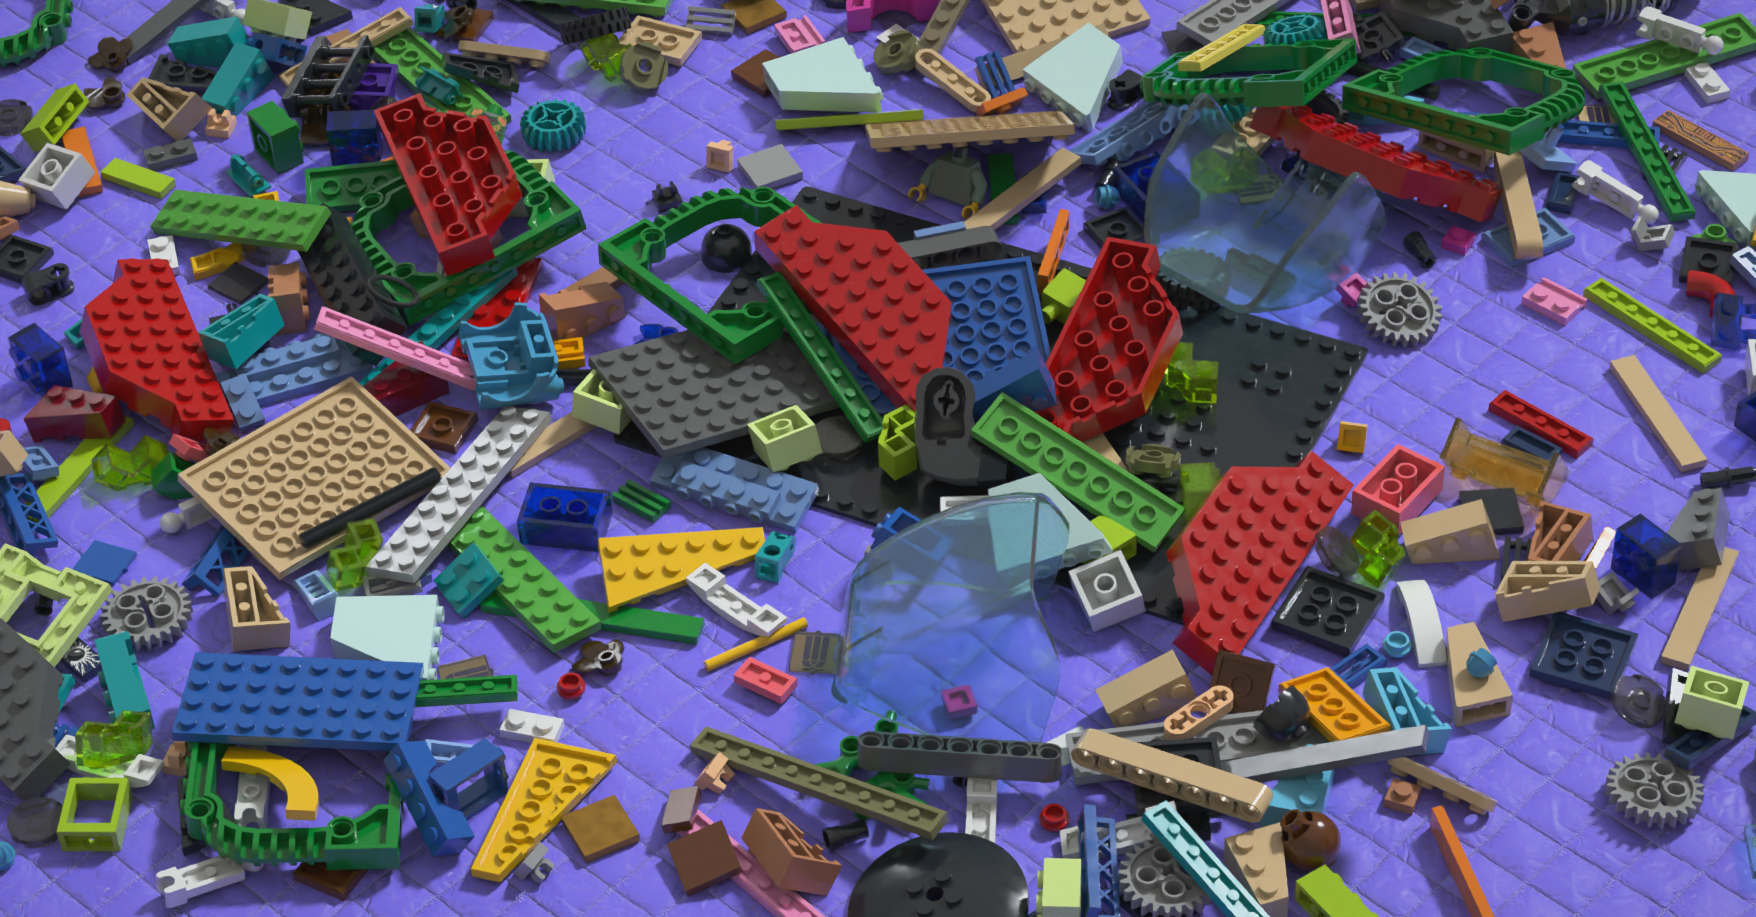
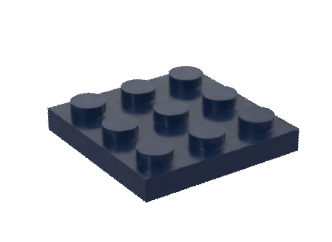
(1583, 654)

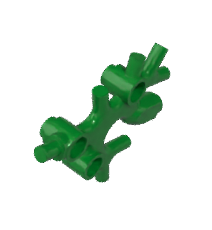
(898, 783)

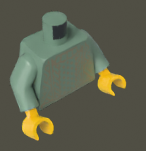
(955, 179)

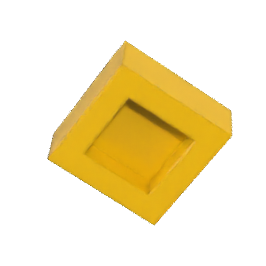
(1352, 437)

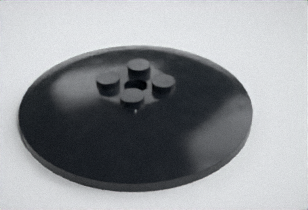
(964, 868)

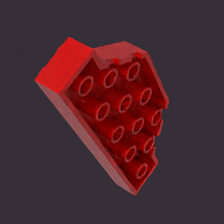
(1383, 164)
(453, 177)
(865, 296)
(1113, 343)
(152, 352)
(1246, 549)

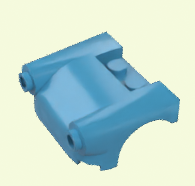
(512, 360)

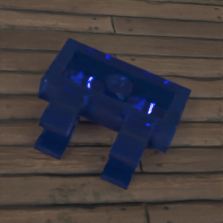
(1727, 320)

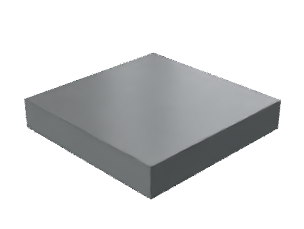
(770, 167)

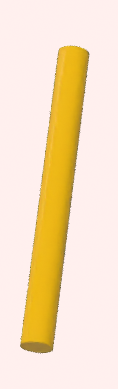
(755, 644)

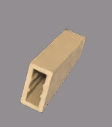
(1473, 697)

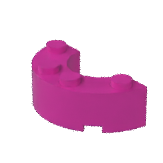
(862, 12)

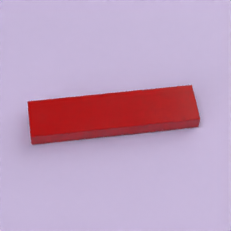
(1540, 423)

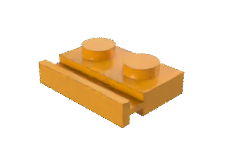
(570, 353)

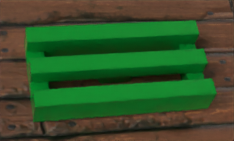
(644, 499)

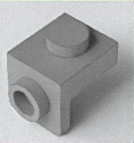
(1651, 237)
(1614, 594)

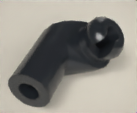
(1155, 481)

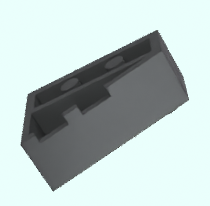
(1702, 529)

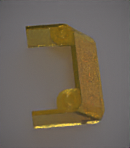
(1502, 466)

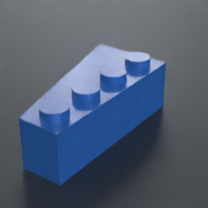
(1022, 379)

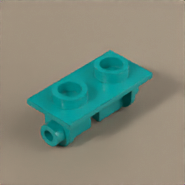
(446, 88)
(246, 176)

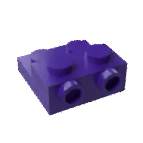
(377, 82)

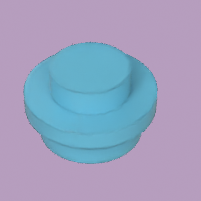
(1397, 644)

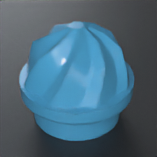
(1106, 197)
(1480, 663)
(7, 856)

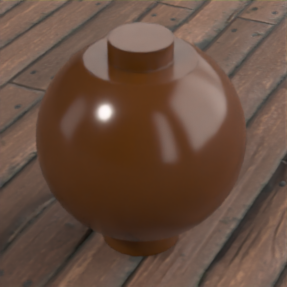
(1309, 839)

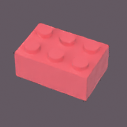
(1398, 486)

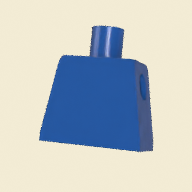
(271, 46)

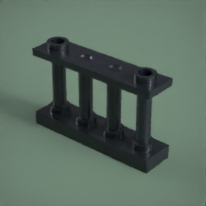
(315, 64)

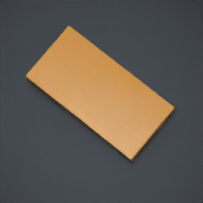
(1335, 707)

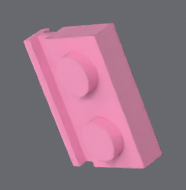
(798, 34)
(1554, 301)

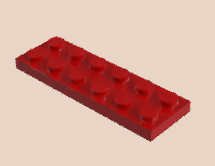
(502, 303)

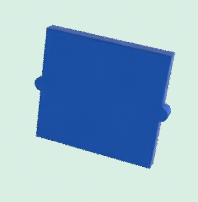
(105, 562)

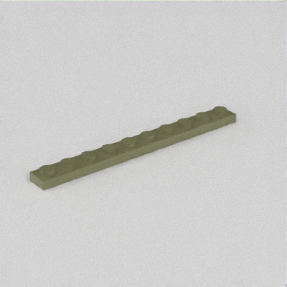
(821, 783)

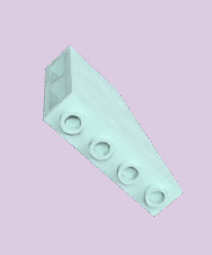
(1076, 75)
(823, 80)
(1732, 200)
(1084, 538)
(389, 629)

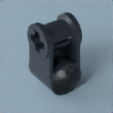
(1125, 90)
(46, 285)

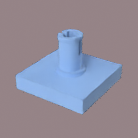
(1547, 155)

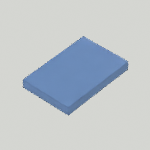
(1553, 232)

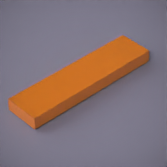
(78, 141)
(1054, 250)

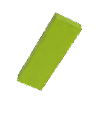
(138, 178)

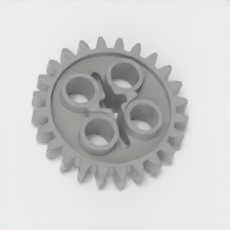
(1399, 309)
(165, 603)
(1654, 790)
(1159, 883)

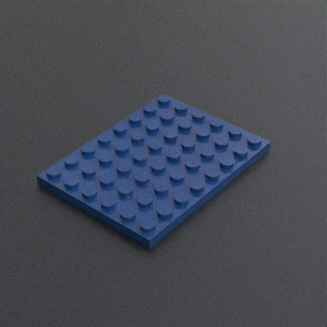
(991, 321)

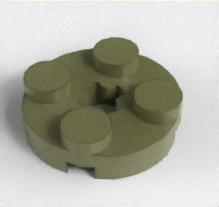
(897, 53)
(632, 74)
(1152, 459)

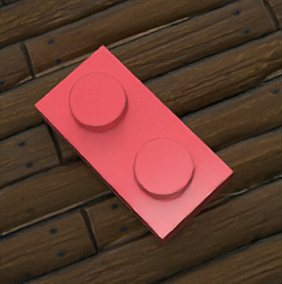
(188, 448)
(765, 680)

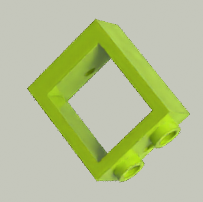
(105, 835)

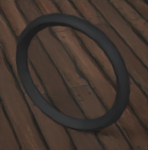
(390, 302)

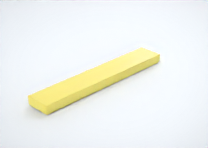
(1221, 47)

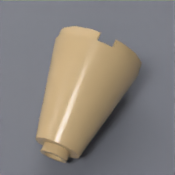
(15, 199)

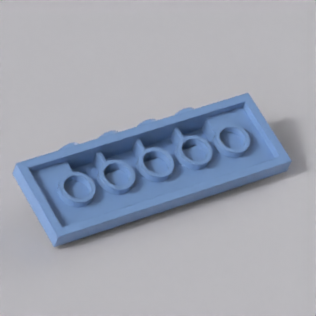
(1130, 133)
(298, 369)
(737, 487)

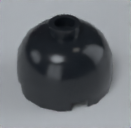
(725, 248)
(1284, 717)

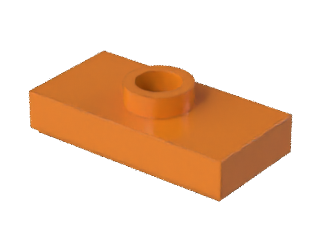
(1002, 103)

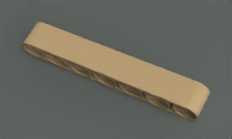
(1518, 206)
(1172, 775)

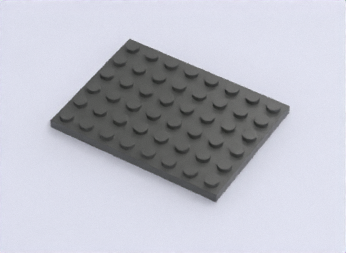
(695, 397)

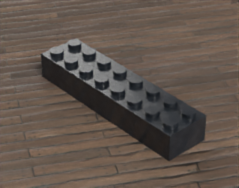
(340, 274)

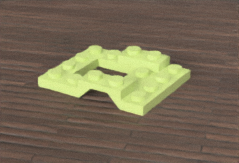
(85, 595)

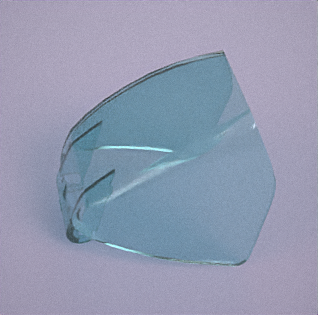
(1246, 232)
(950, 625)

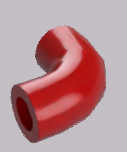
(1706, 286)

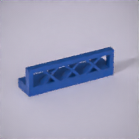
(15, 514)
(212, 555)
(1090, 866)

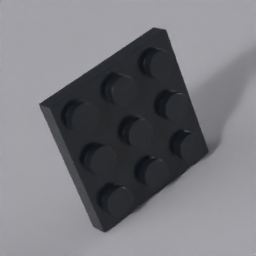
(1328, 610)
(1195, 749)

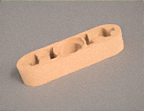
(1204, 704)

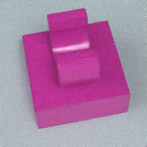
(1351, 289)

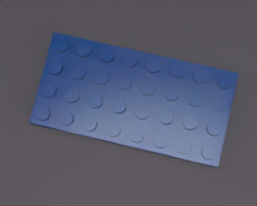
(298, 701)

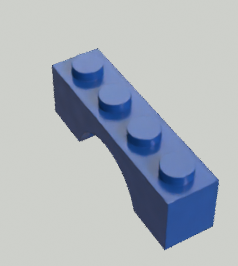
(440, 826)

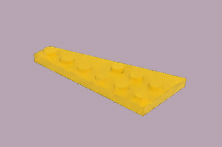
(661, 562)
(544, 790)

